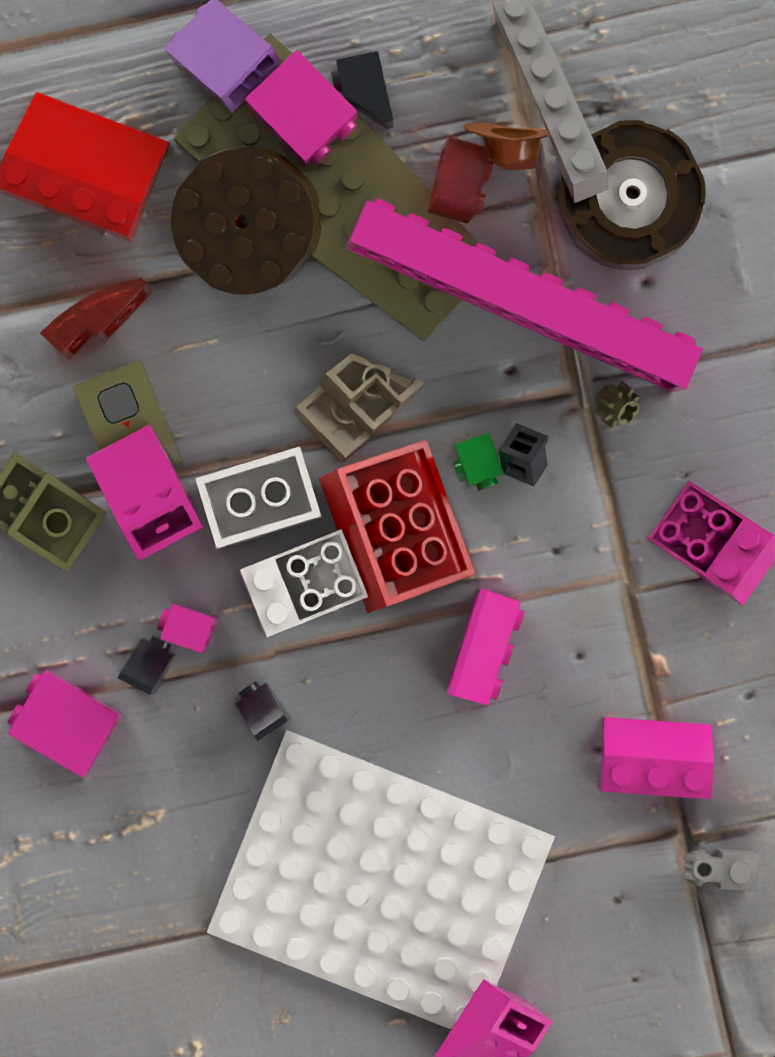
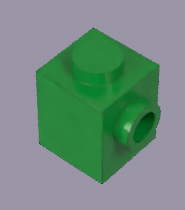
(477, 462)

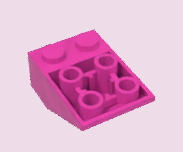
(144, 492)
(715, 542)
(496, 1026)

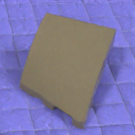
(354, 403)

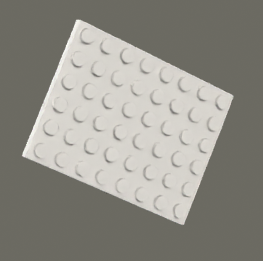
(379, 881)

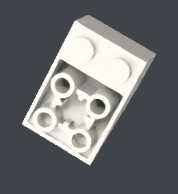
(303, 583)

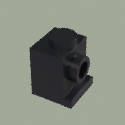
(524, 454)

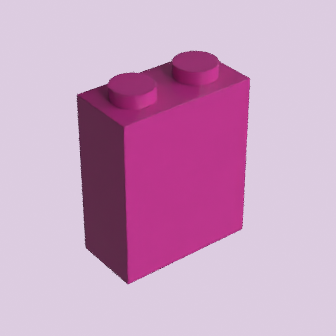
(302, 110)
(63, 722)

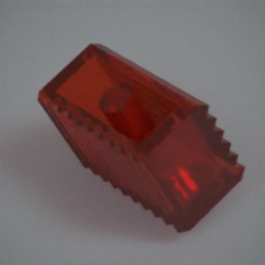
(460, 179)

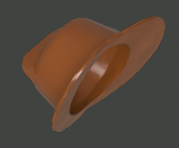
(510, 146)

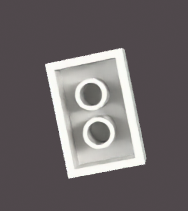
(258, 498)

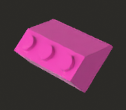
(485, 647)
(656, 758)

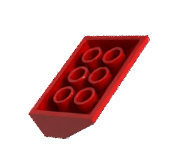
(82, 166)
(397, 524)

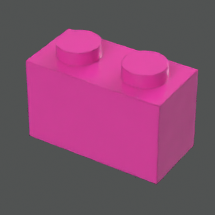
(187, 627)

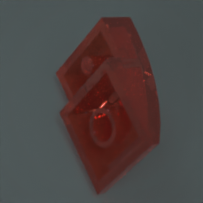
(96, 314)

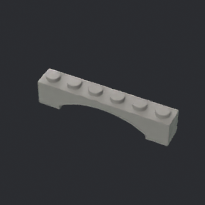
(556, 104)

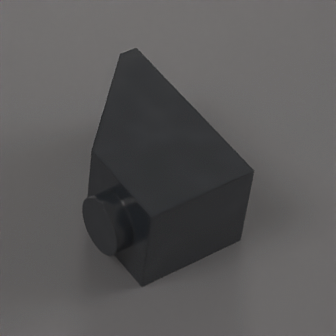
(364, 86)
(148, 665)
(261, 710)

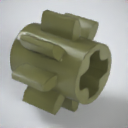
(617, 404)

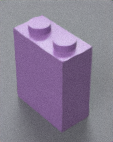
(222, 54)

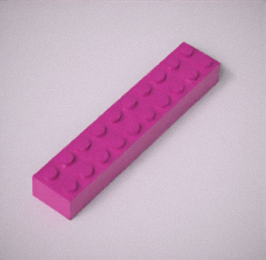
(524, 297)

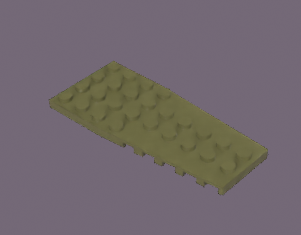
(350, 175)

